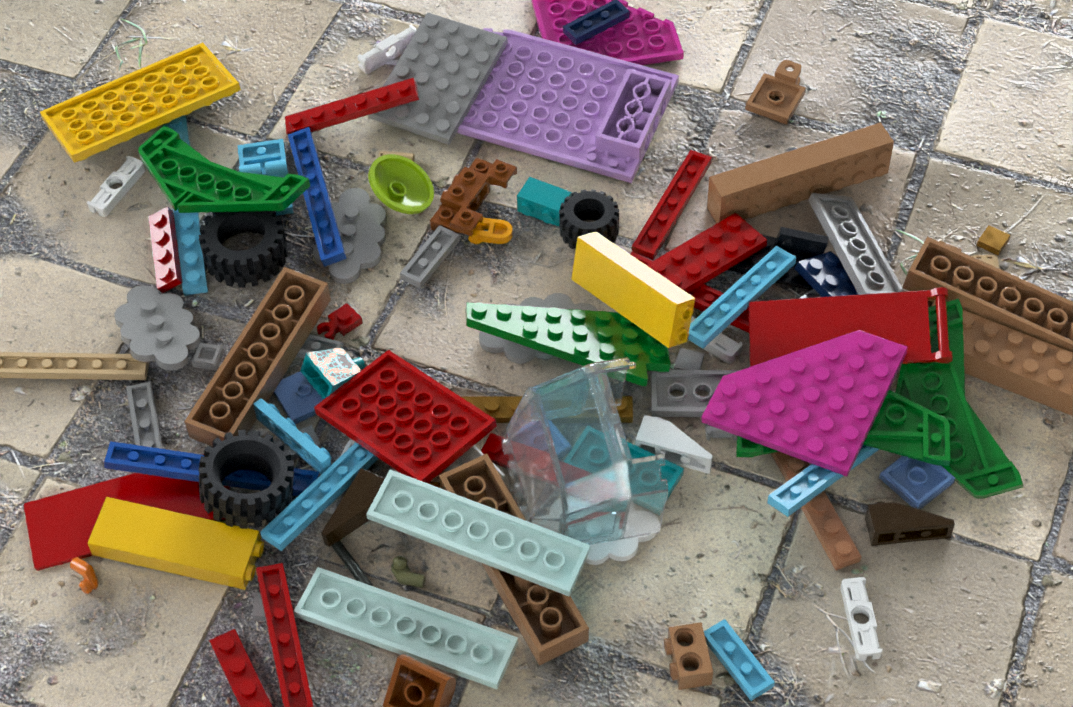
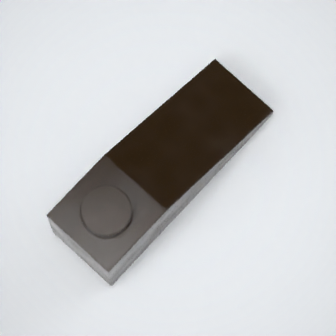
(353, 508)
(902, 524)

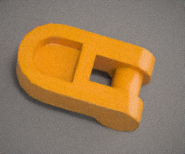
(498, 232)

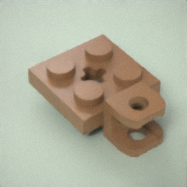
(785, 86)

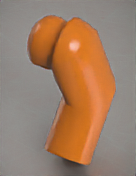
(86, 570)

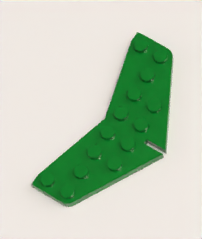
(200, 185)
(940, 387)
(898, 428)

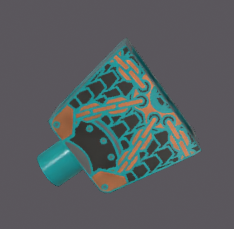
(330, 369)

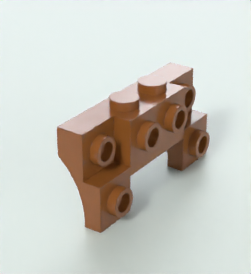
(468, 193)

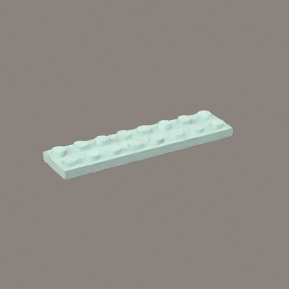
(479, 532)
(407, 627)

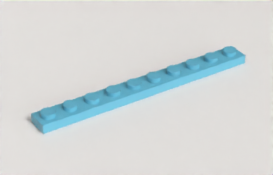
(187, 232)

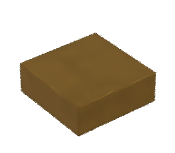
(993, 240)

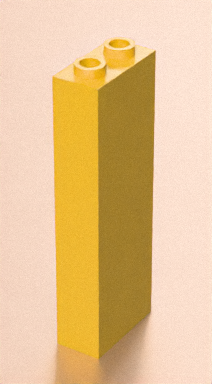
(633, 289)
(176, 543)

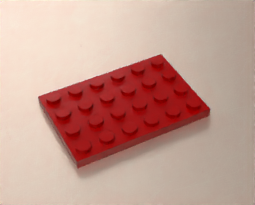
(405, 417)

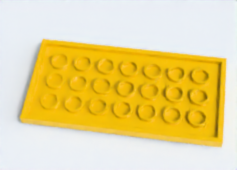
(139, 102)

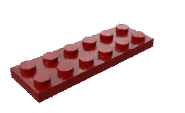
(709, 253)

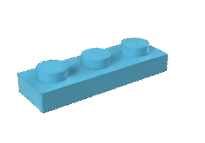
(738, 660)

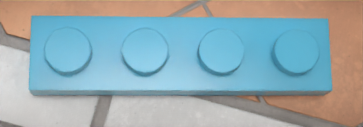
(287, 432)

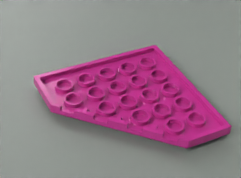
(638, 39)
(811, 400)

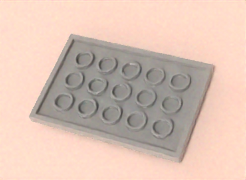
(449, 70)

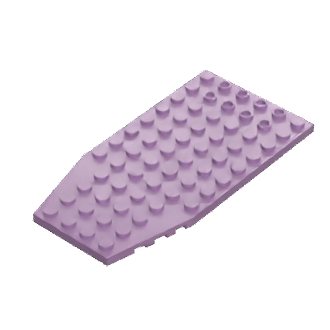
(570, 105)

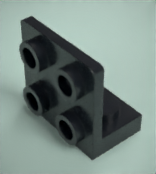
(802, 246)

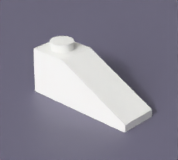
(665, 438)

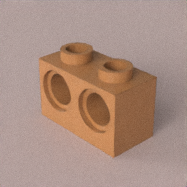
(694, 655)

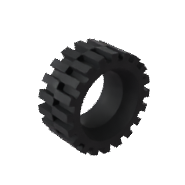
(247, 264)
(245, 453)

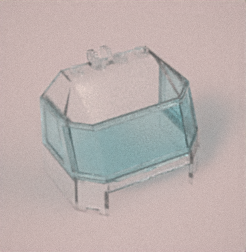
(576, 462)

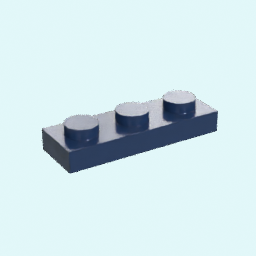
(596, 21)

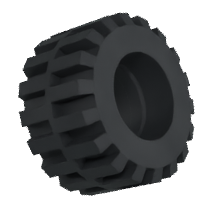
(588, 206)

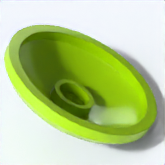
(401, 184)

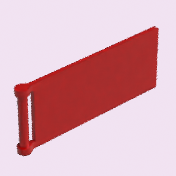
(900, 317)
(64, 522)

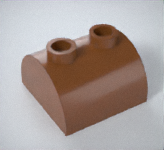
(418, 685)

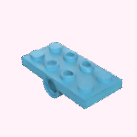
(265, 159)

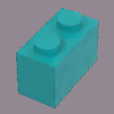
(541, 200)

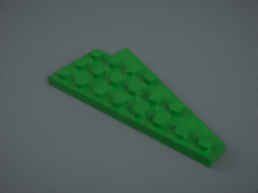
(573, 335)

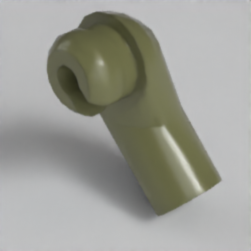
(404, 575)

